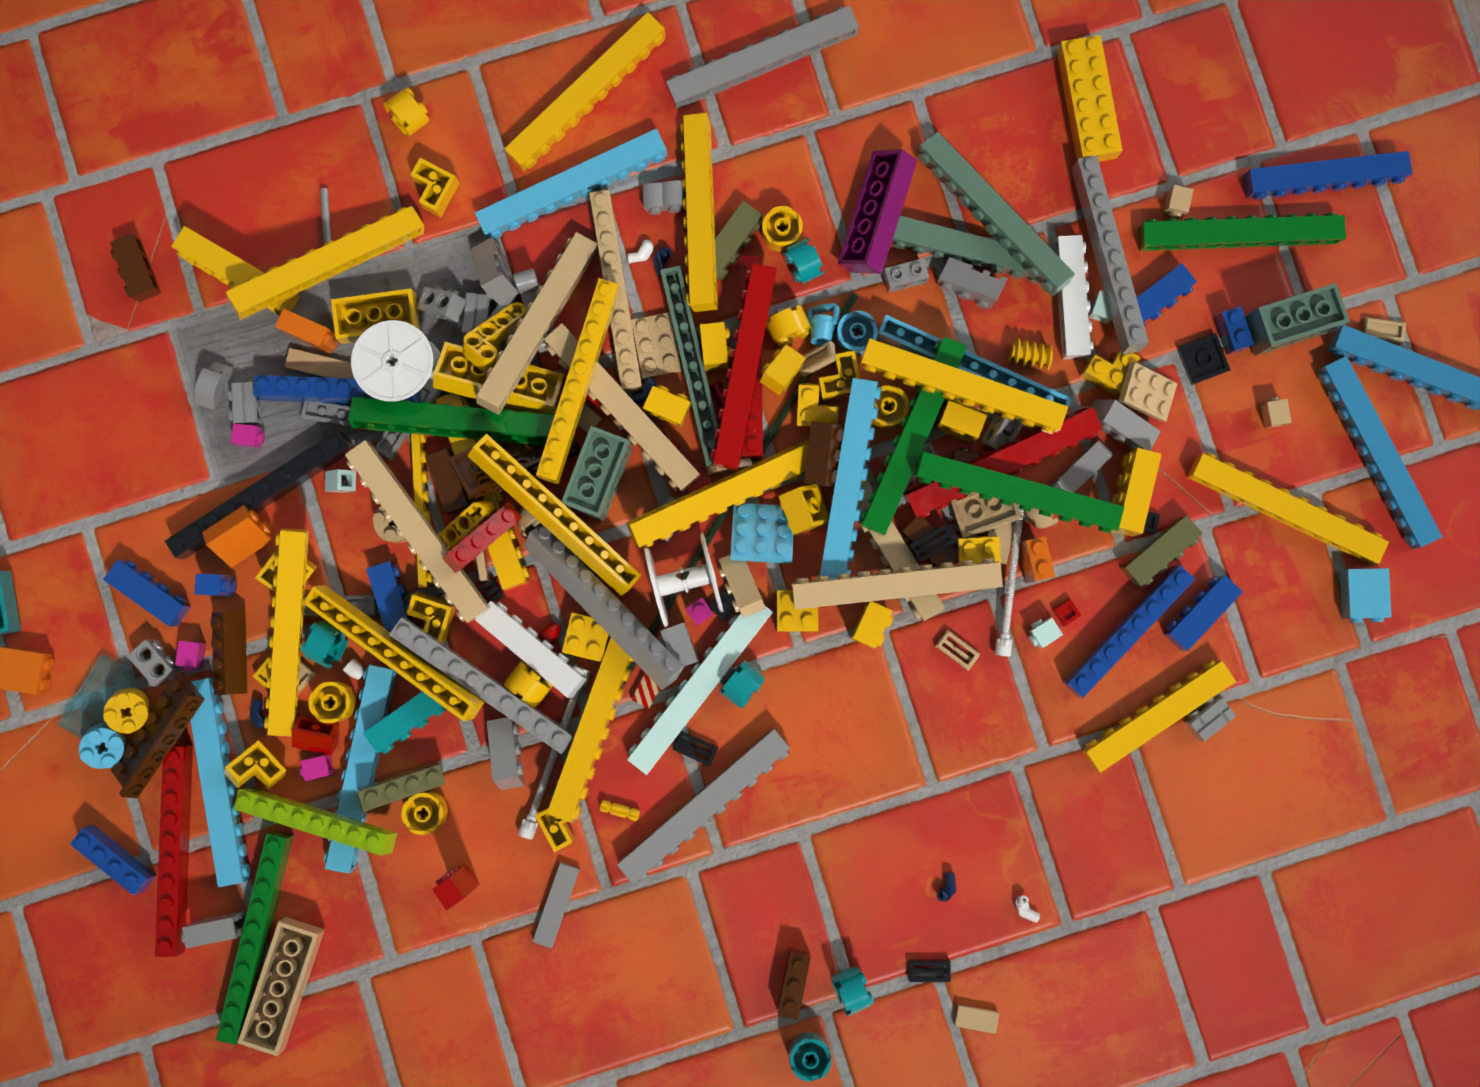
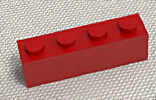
(482, 537)
(455, 886)

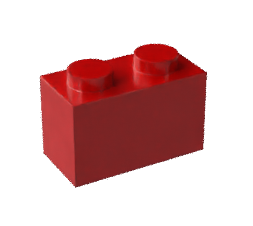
(315, 735)

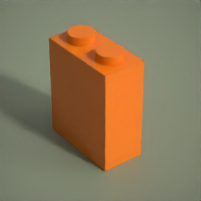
(307, 331)
(237, 536)
(1036, 560)
(25, 670)

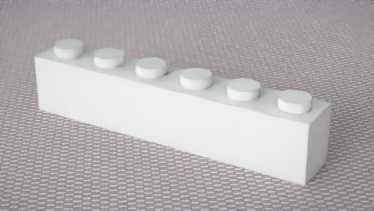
(1073, 300)
(531, 649)

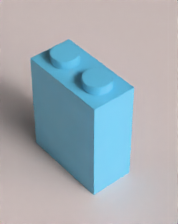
(1365, 594)

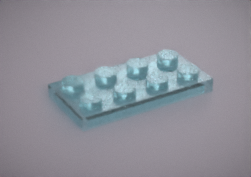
(89, 702)

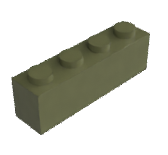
(736, 236)
(1161, 551)
(401, 786)

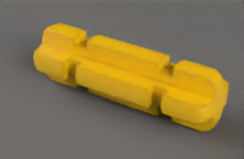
(619, 810)

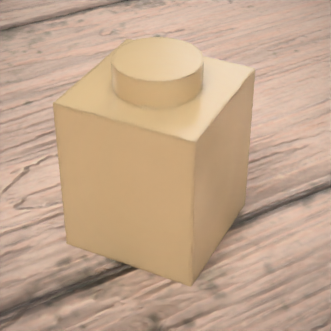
(1178, 201)
(1275, 412)

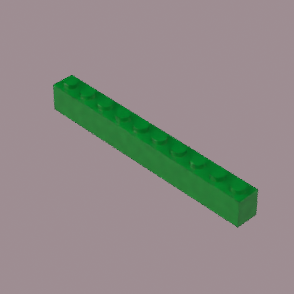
(1241, 233)
(450, 420)
(908, 445)
(1018, 491)
(255, 935)

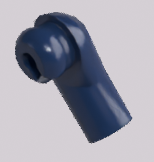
(660, 259)
(642, 396)
(255, 714)
(949, 887)

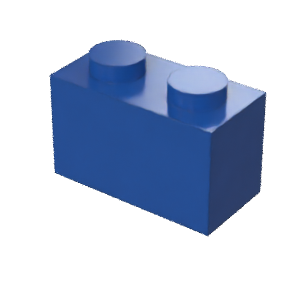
(1234, 330)
(215, 585)

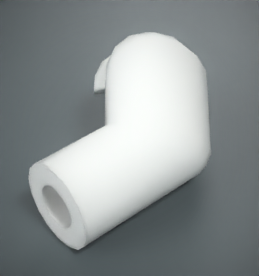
(643, 253)
(1024, 910)

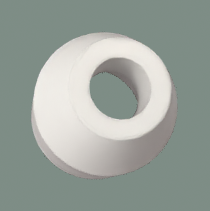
(354, 669)

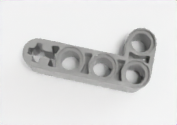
(527, 286)
(1083, 467)

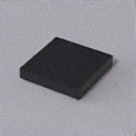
(1203, 359)

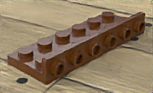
(480, 484)
(157, 735)

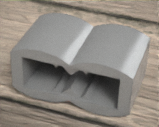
(663, 197)

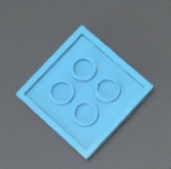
(761, 534)

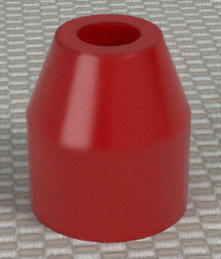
(551, 632)

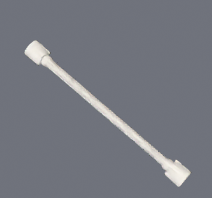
(1004, 643)
(529, 825)

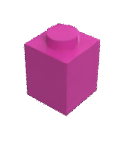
(247, 436)
(699, 611)
(190, 655)
(316, 767)

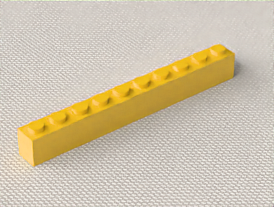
(586, 92)
(700, 213)
(324, 262)
(578, 381)
(964, 386)
(718, 496)
(1288, 509)
(554, 515)
(503, 550)
(287, 631)
(393, 653)
(590, 734)

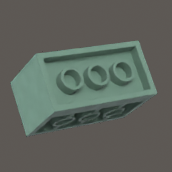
(1296, 319)
(597, 473)

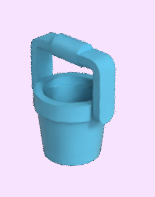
(823, 324)

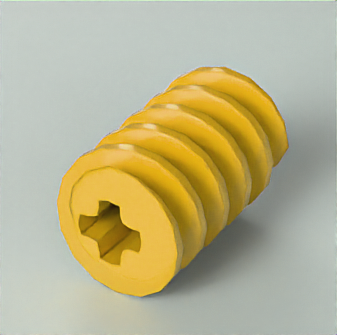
(1031, 353)

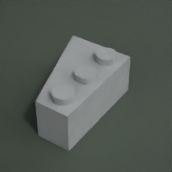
(493, 271)
(971, 283)
(1125, 425)
(505, 753)

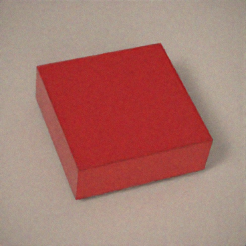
(1066, 612)

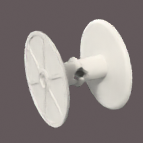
(395, 362)
(670, 583)

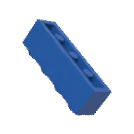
(1165, 292)
(146, 592)
(389, 593)
(1203, 612)
(113, 859)

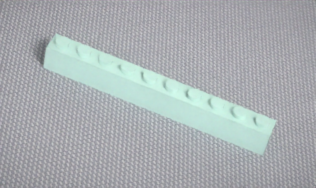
(696, 690)

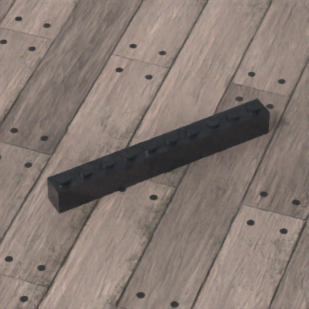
(264, 491)

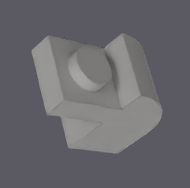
(210, 385)

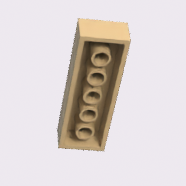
(281, 986)

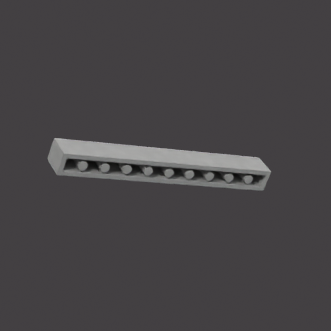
(762, 57)
(1109, 255)
(603, 607)
(481, 684)
(702, 806)

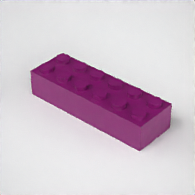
(877, 211)

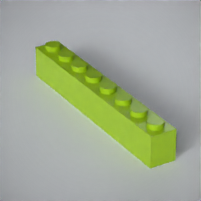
(315, 821)

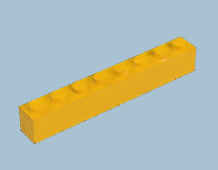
(1158, 716)

